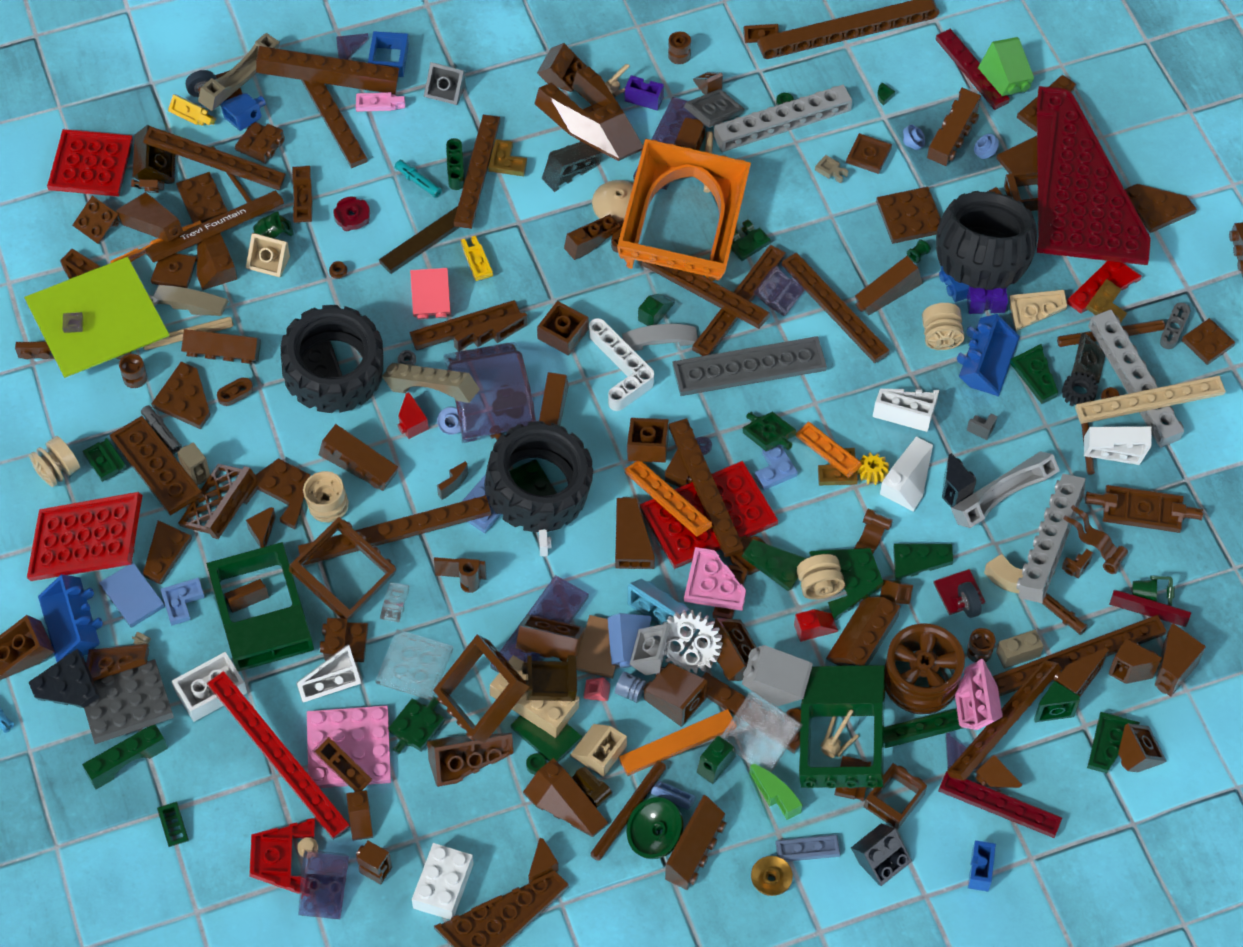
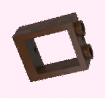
(1020, 179)
(886, 812)

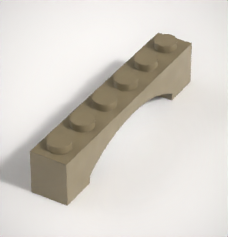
(218, 90)
(453, 383)

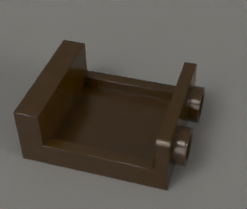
(551, 679)

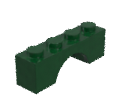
(143, 744)

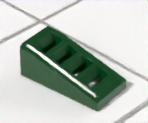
(167, 809)

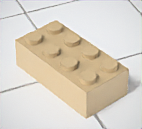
(547, 715)

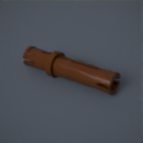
(1067, 617)

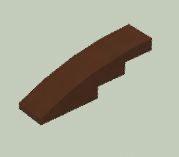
(492, 329)

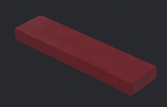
(1150, 608)

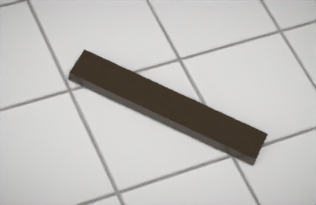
(420, 242)

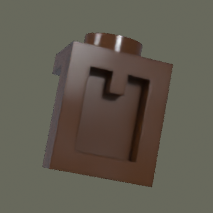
(1077, 567)

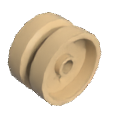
(820, 576)

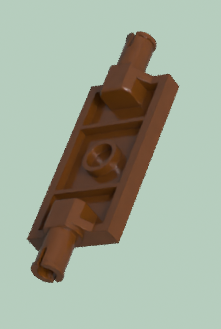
(1143, 508)

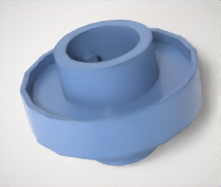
(913, 137)
(986, 146)
(449, 421)

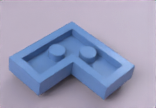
(779, 468)
(177, 596)

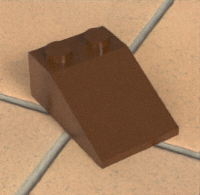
(23, 646)
(1081, 673)

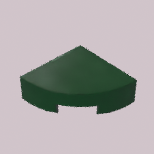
(885, 93)

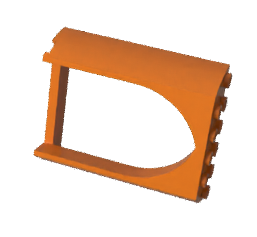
(664, 163)

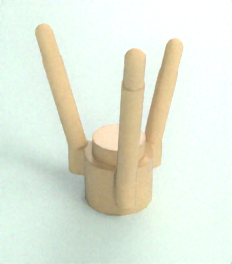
(613, 84)
(831, 746)

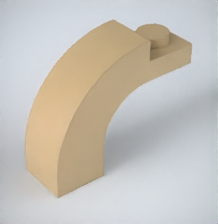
(1003, 573)

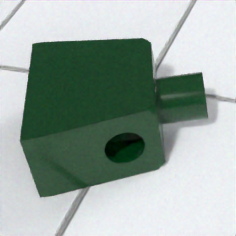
(718, 756)

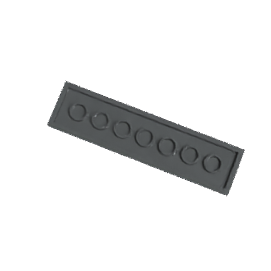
(749, 366)

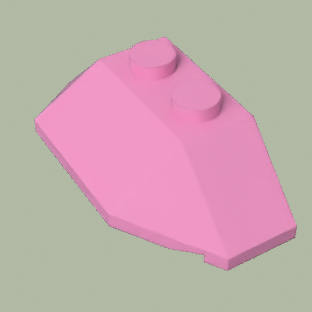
(977, 697)

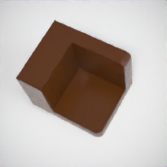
(896, 591)

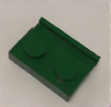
(104, 459)

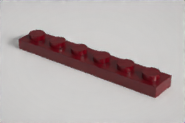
(969, 66)
(1001, 805)

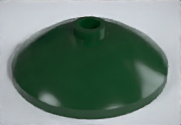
(645, 827)

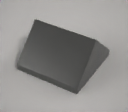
(445, 83)

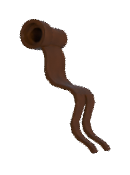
(873, 530)
(1112, 555)

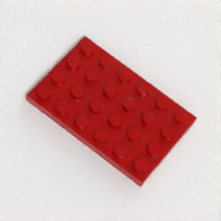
(742, 500)
(85, 536)

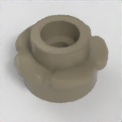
(141, 639)

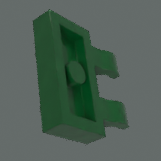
(751, 243)

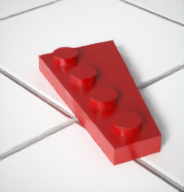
(1115, 272)

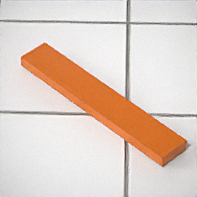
(668, 498)
(675, 743)

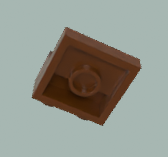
(260, 141)
(340, 633)

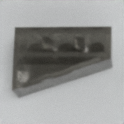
(569, 162)

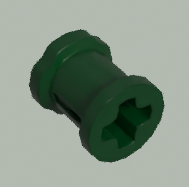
(918, 251)

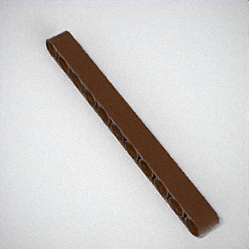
(847, 28)

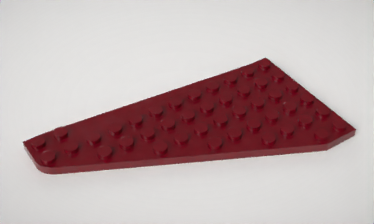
(1079, 194)

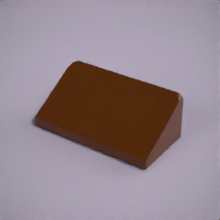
(754, 32)

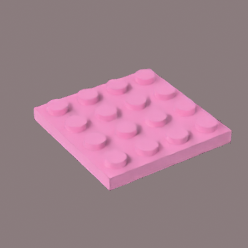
(359, 733)

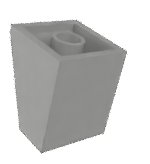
(776, 675)

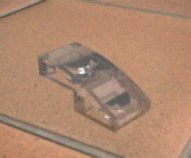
(394, 602)

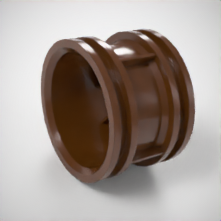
(934, 649)

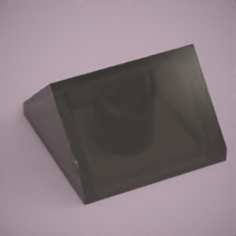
(1088, 358)

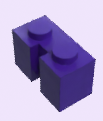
(644, 94)
(980, 299)

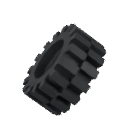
(1082, 381)

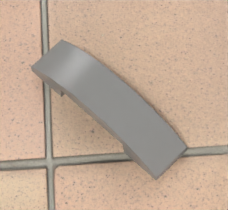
(660, 334)

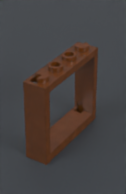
(320, 590)
(502, 705)

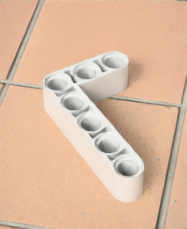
(624, 362)

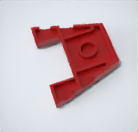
(273, 852)

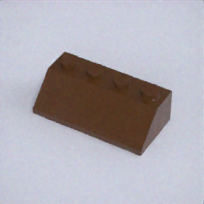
(864, 632)
(695, 843)

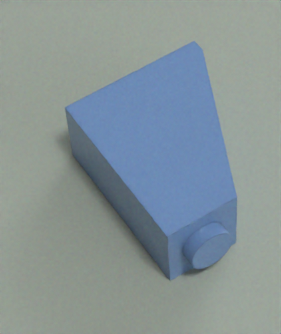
(623, 635)

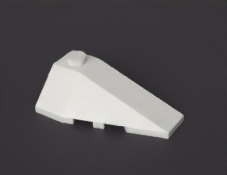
(908, 476)

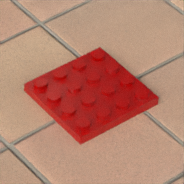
(90, 162)

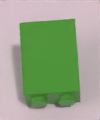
(1007, 67)

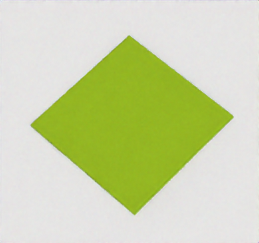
(114, 311)

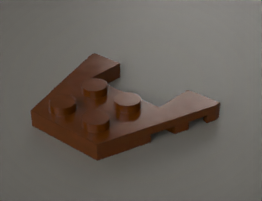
(284, 484)

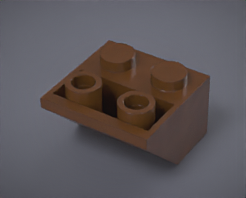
(560, 67)
(1134, 663)

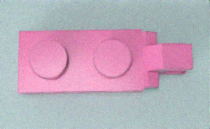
(379, 102)

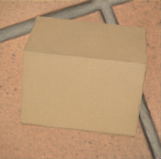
(267, 255)

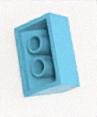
(652, 602)

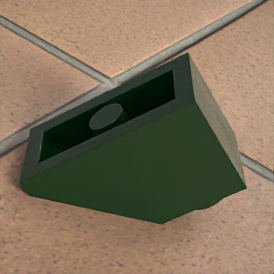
(653, 309)

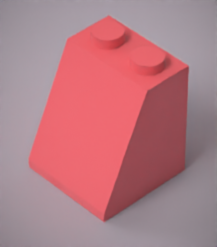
(430, 293)

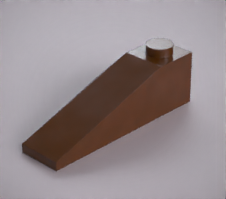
(561, 796)

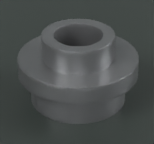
(406, 354)

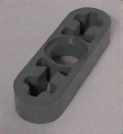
(1174, 319)

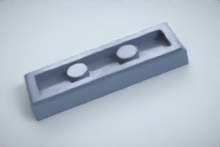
(808, 848)

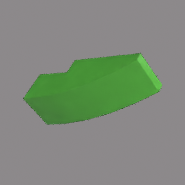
(775, 791)

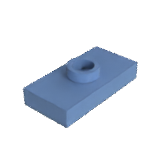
(673, 794)

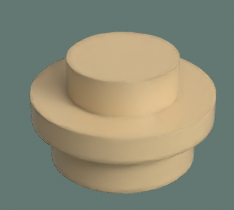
(307, 843)

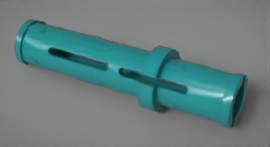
(417, 178)

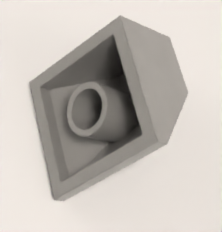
(650, 649)

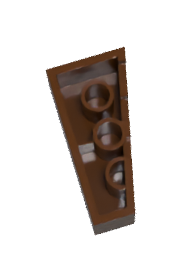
(955, 127)
(357, 458)

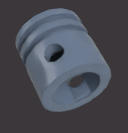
(630, 687)

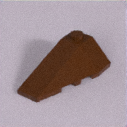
(214, 263)
(460, 756)

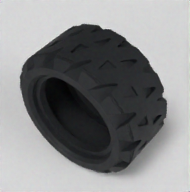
(324, 325)
(545, 443)

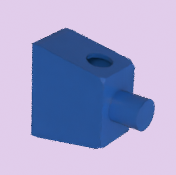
(242, 110)

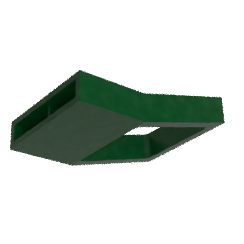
(269, 635)
(833, 693)

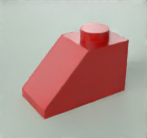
(411, 418)
(814, 624)

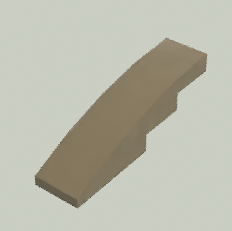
(188, 299)

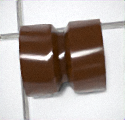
(679, 47)
(133, 371)
(981, 645)

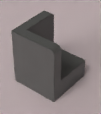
(982, 427)

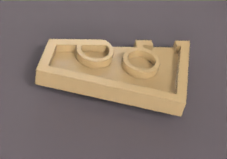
(1034, 307)

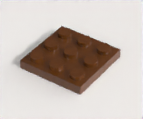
(909, 214)

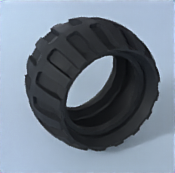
(986, 240)

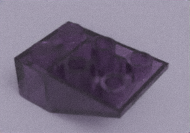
(322, 884)

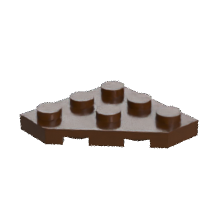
(1159, 207)
(183, 397)

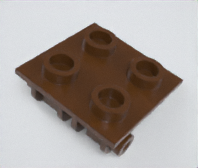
(96, 219)

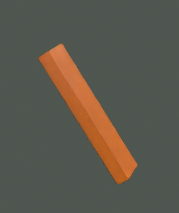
(828, 449)

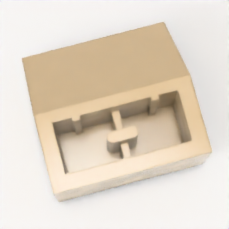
(600, 748)

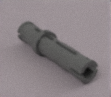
(157, 424)

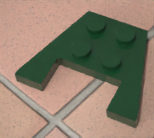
(859, 575)

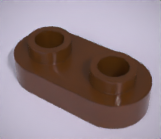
(234, 391)

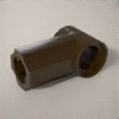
(595, 790)

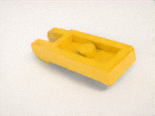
(477, 259)

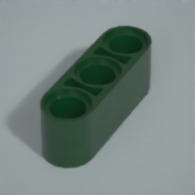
(455, 166)

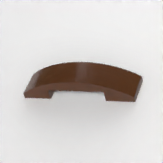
(302, 194)

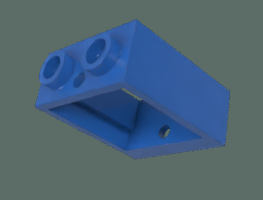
(390, 41)

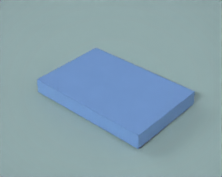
(131, 595)

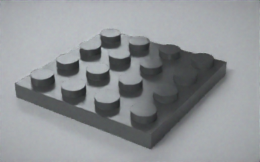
(128, 703)

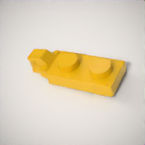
(190, 111)

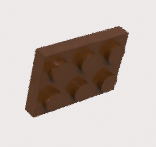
(201, 198)

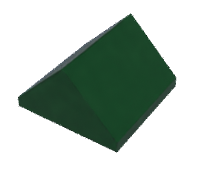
(1057, 704)

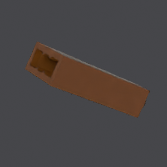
(150, 217)
(889, 286)
(554, 398)
(632, 540)

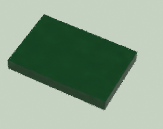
(544, 742)

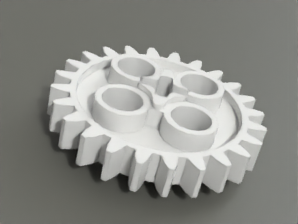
(705, 652)

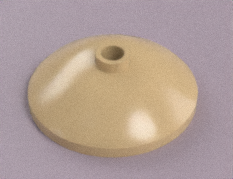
(606, 199)

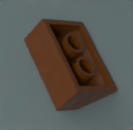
(549, 637)
(735, 647)

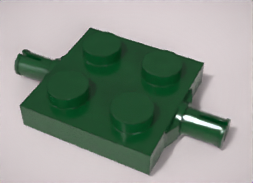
(769, 431)
(416, 725)

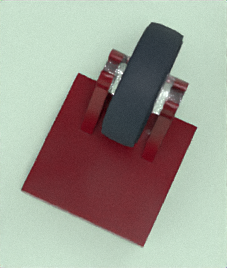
(960, 593)

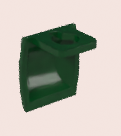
(272, 226)

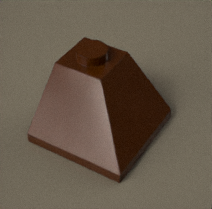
(1139, 749)

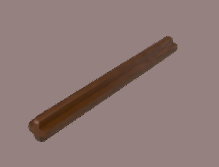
(1133, 329)
(623, 817)

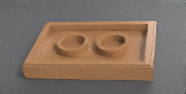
(594, 650)

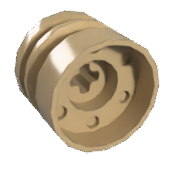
(943, 326)
(51, 463)
(326, 496)

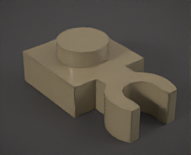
(829, 167)

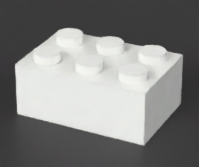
(195, 692)
(442, 881)

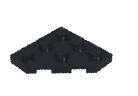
(66, 682)

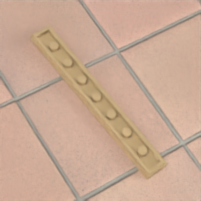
(1150, 399)

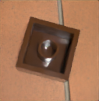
(562, 328)
(648, 440)

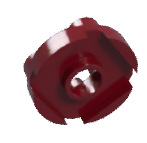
(351, 222)

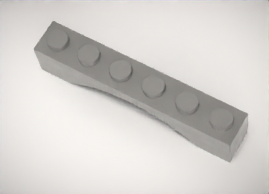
(978, 505)

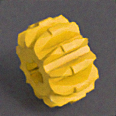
(873, 468)

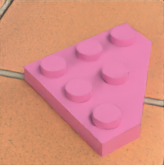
(713, 582)

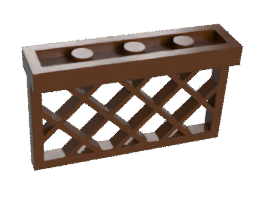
(228, 504)

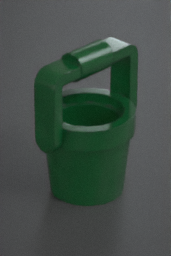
(1148, 588)

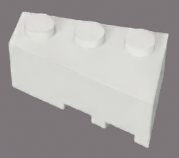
(906, 408)
(1118, 443)
(330, 676)

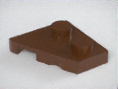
(77, 264)

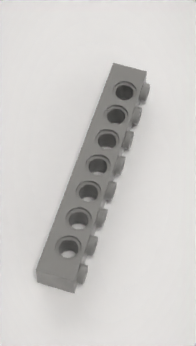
(782, 118)
(1099, 326)
(1051, 539)

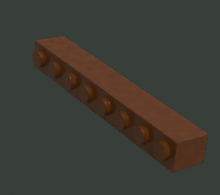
(327, 70)

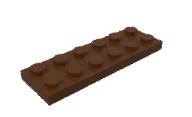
(156, 465)

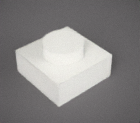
(545, 542)

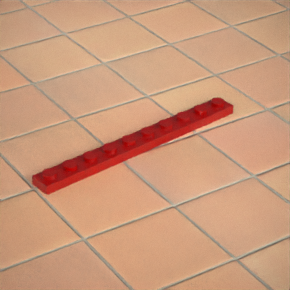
(278, 755)

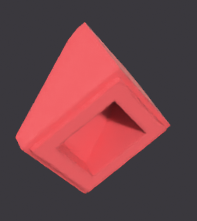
(597, 689)

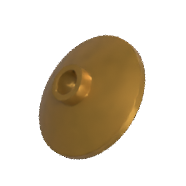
(774, 867)

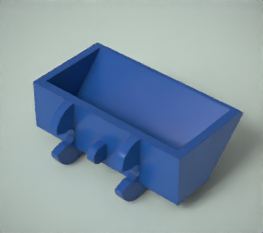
(988, 354)
(69, 616)

